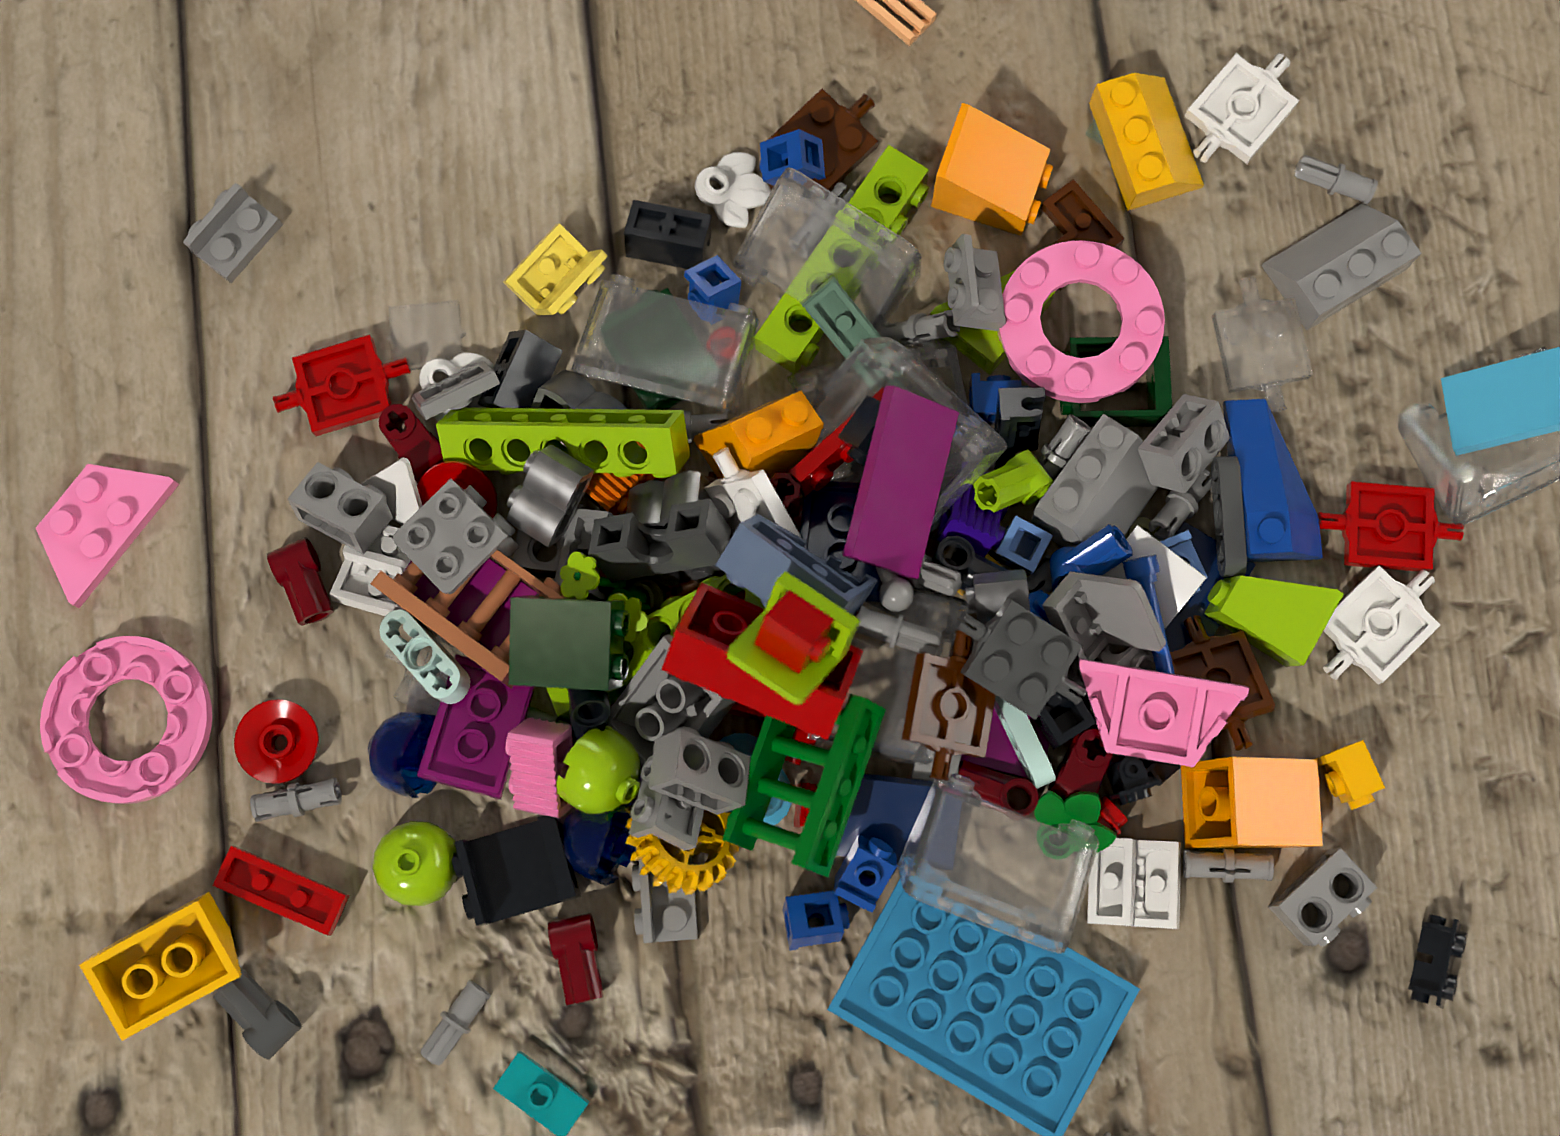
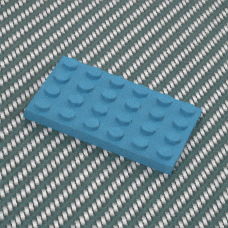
(985, 1009)

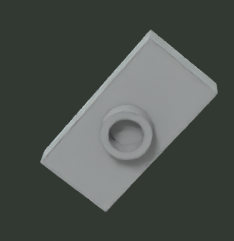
(455, 390)

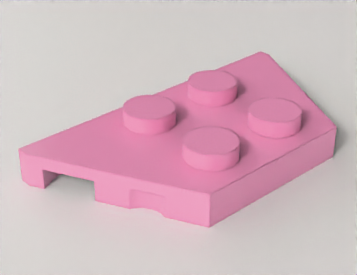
(98, 523)
(1157, 712)

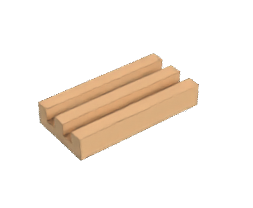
(917, 6)

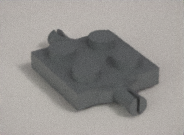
(1020, 658)

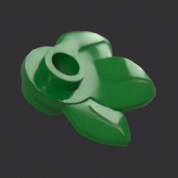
(1080, 806)

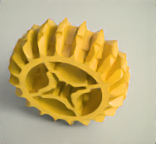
(671, 863)

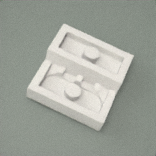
(359, 570)
(1176, 577)
(1136, 884)

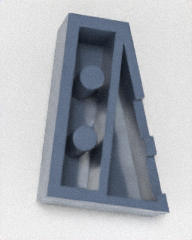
(765, 550)

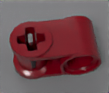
(414, 443)
(1077, 771)

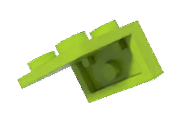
(775, 674)

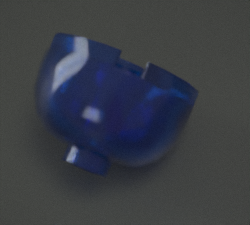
(398, 751)
(597, 843)

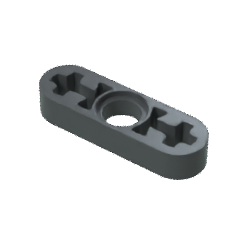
(1228, 516)

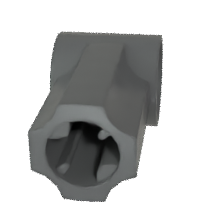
(264, 1021)

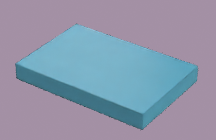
(1503, 402)

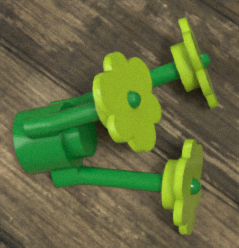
(581, 577)

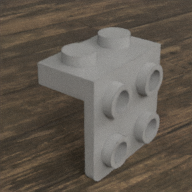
(453, 536)
(1102, 612)

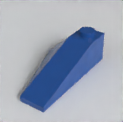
(1275, 502)

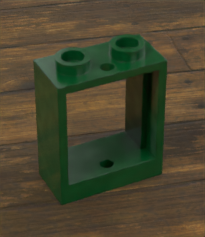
(1158, 385)

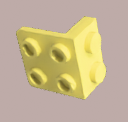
(554, 272)

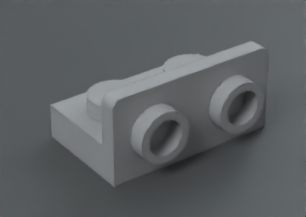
(232, 232)
(974, 286)
(664, 816)
(663, 914)

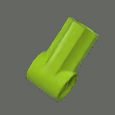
(1016, 481)

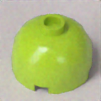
(601, 772)
(415, 863)

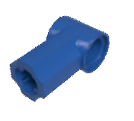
(1093, 556)

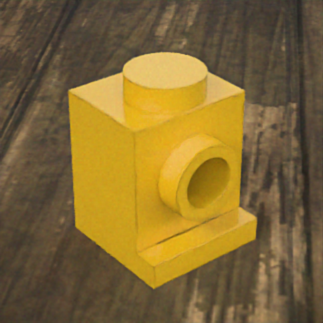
(1351, 774)

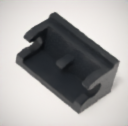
(667, 235)
(521, 369)
(1018, 420)

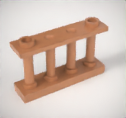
(466, 635)

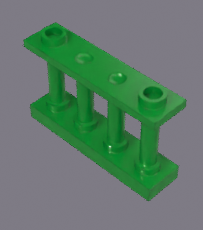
(831, 801)

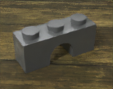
(631, 550)

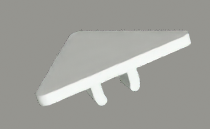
(400, 489)

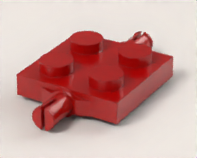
(341, 385)
(1390, 526)

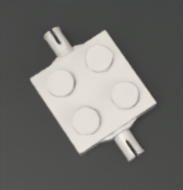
(1241, 108)
(745, 494)
(1379, 624)

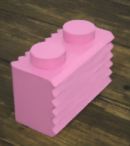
(536, 761)

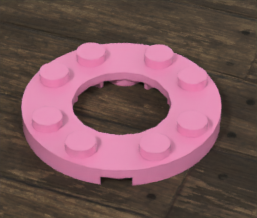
(1068, 376)
(73, 694)

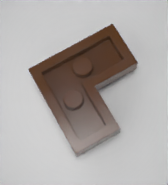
(1079, 217)

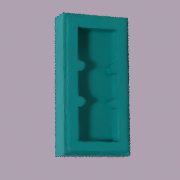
(541, 1095)

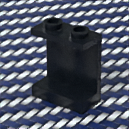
(515, 871)

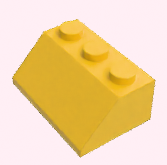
(1144, 139)
(163, 966)

